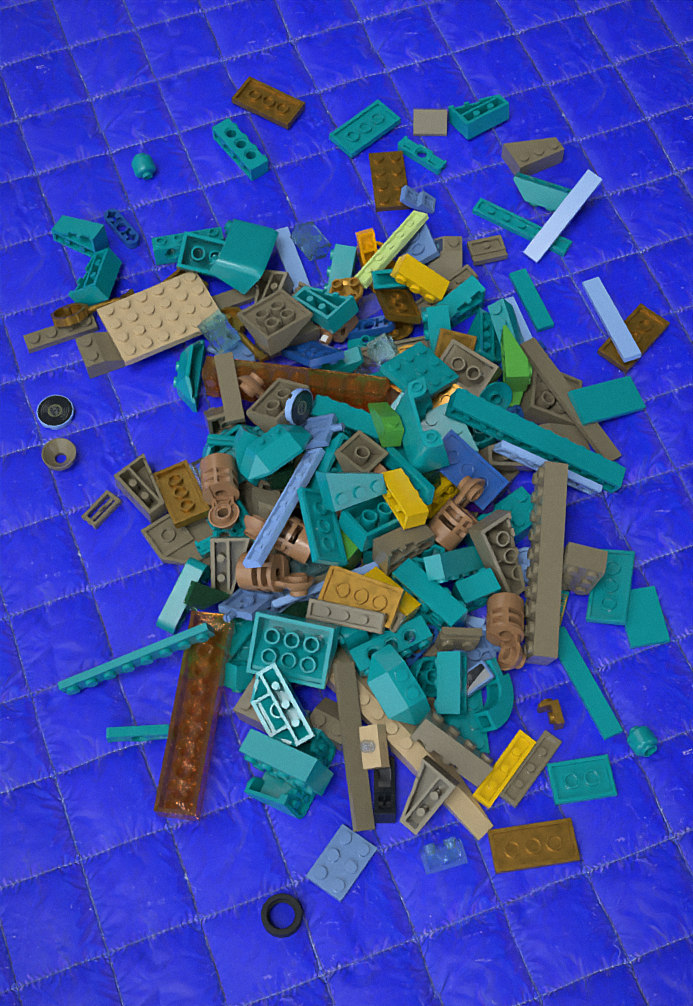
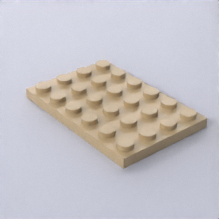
(157, 317)

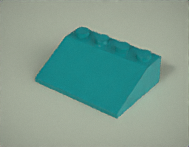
(296, 644)

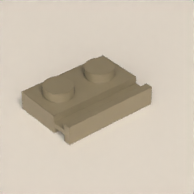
(487, 250)
(458, 638)

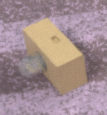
(374, 746)

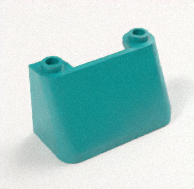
(243, 254)
(422, 448)
(282, 795)

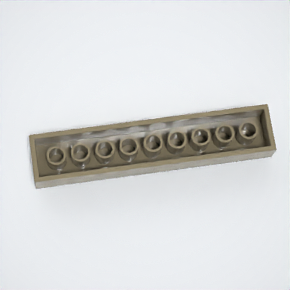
(546, 563)

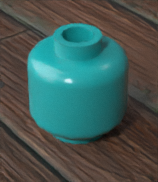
(143, 166)
(642, 741)

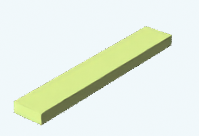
(392, 246)

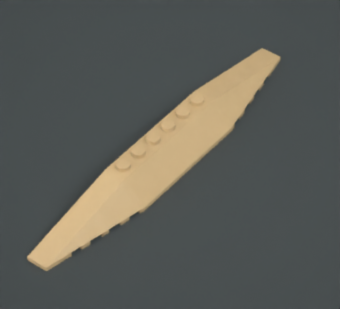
(410, 753)

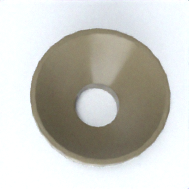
(59, 447)

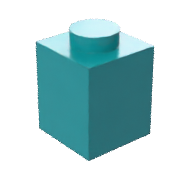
(236, 676)

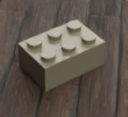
(582, 568)

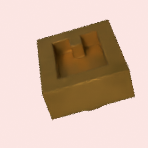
(554, 715)

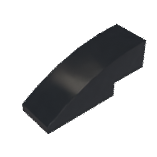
(385, 794)

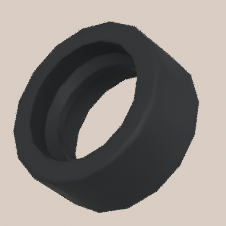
(281, 898)

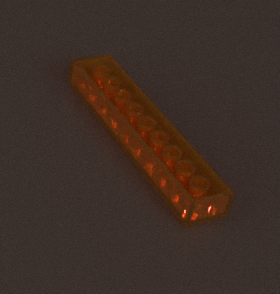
(350, 388)
(194, 721)

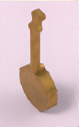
(76, 312)
(231, 313)

